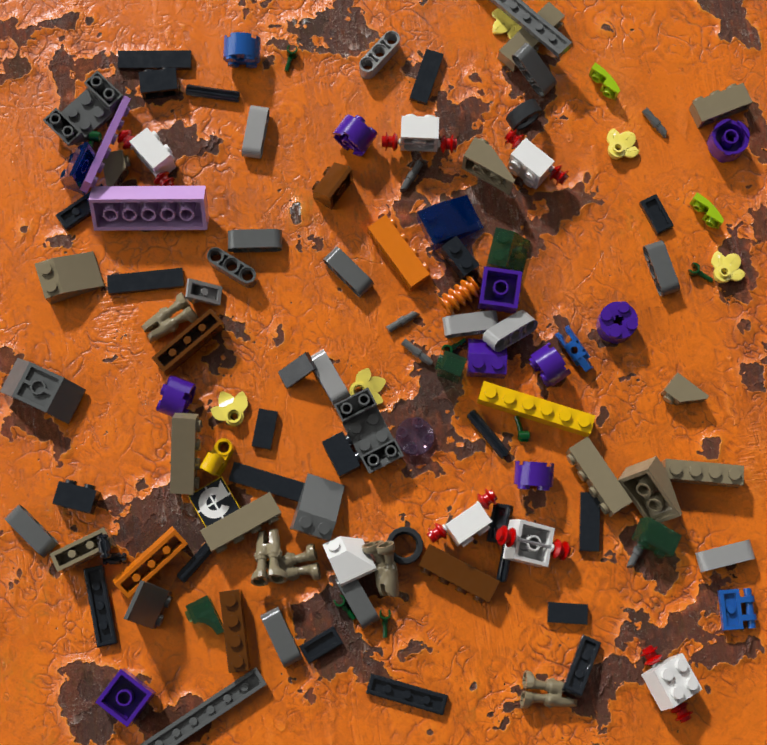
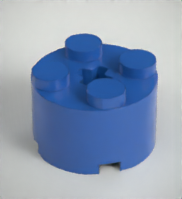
(241, 50)

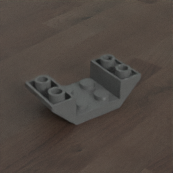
(86, 112)
(43, 390)
(368, 430)

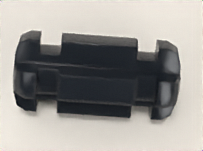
(104, 546)
(116, 558)

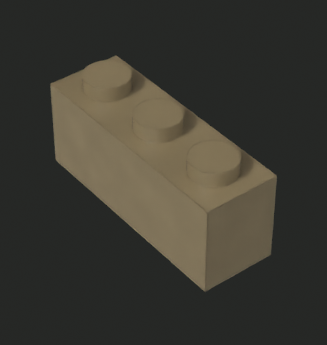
(720, 104)
(79, 551)

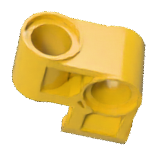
(216, 461)

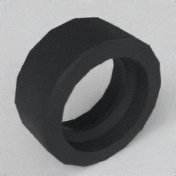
(524, 115)
(419, 545)

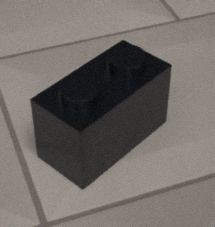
(159, 83)
(459, 258)
(341, 454)
(76, 497)

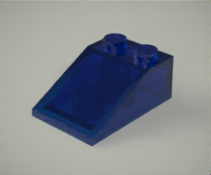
(78, 167)
(448, 219)

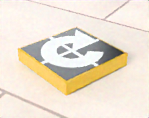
(214, 501)

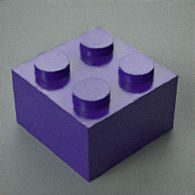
(500, 289)
(125, 697)

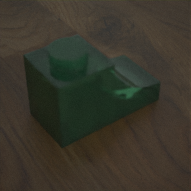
(204, 612)

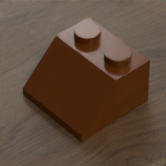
(333, 184)

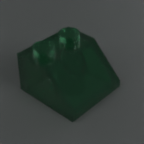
(508, 250)

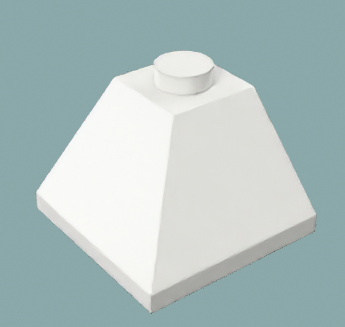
(348, 559)

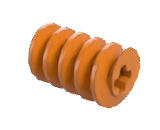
(459, 295)

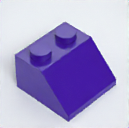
(484, 361)

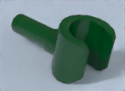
(291, 55)
(94, 136)
(699, 273)
(454, 346)
(523, 436)
(345, 608)
(385, 623)

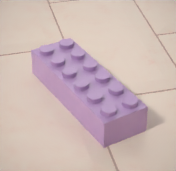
(149, 208)

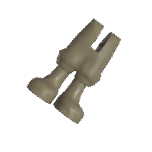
(164, 320)
(272, 551)
(288, 561)
(387, 571)
(550, 699)

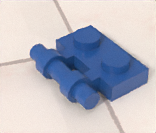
(731, 610)

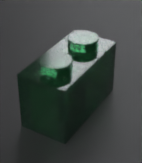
(450, 366)
(656, 537)

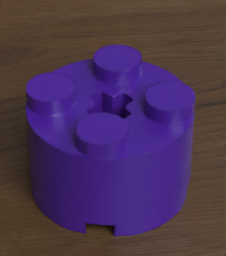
(354, 134)
(728, 140)
(614, 332)
(549, 364)
(176, 396)
(534, 475)

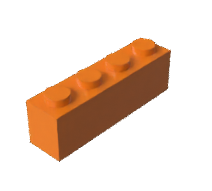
(398, 252)
(150, 561)

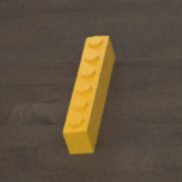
(536, 409)

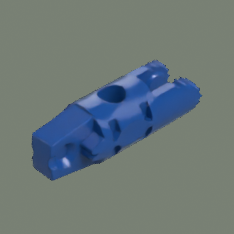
(579, 358)

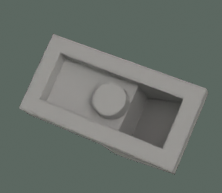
(203, 292)

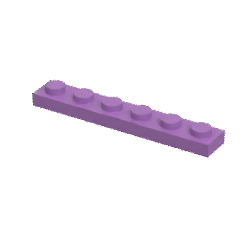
(104, 150)

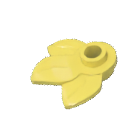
(504, 24)
(621, 144)
(728, 265)
(364, 381)
(228, 406)

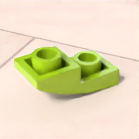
(609, 86)
(712, 216)

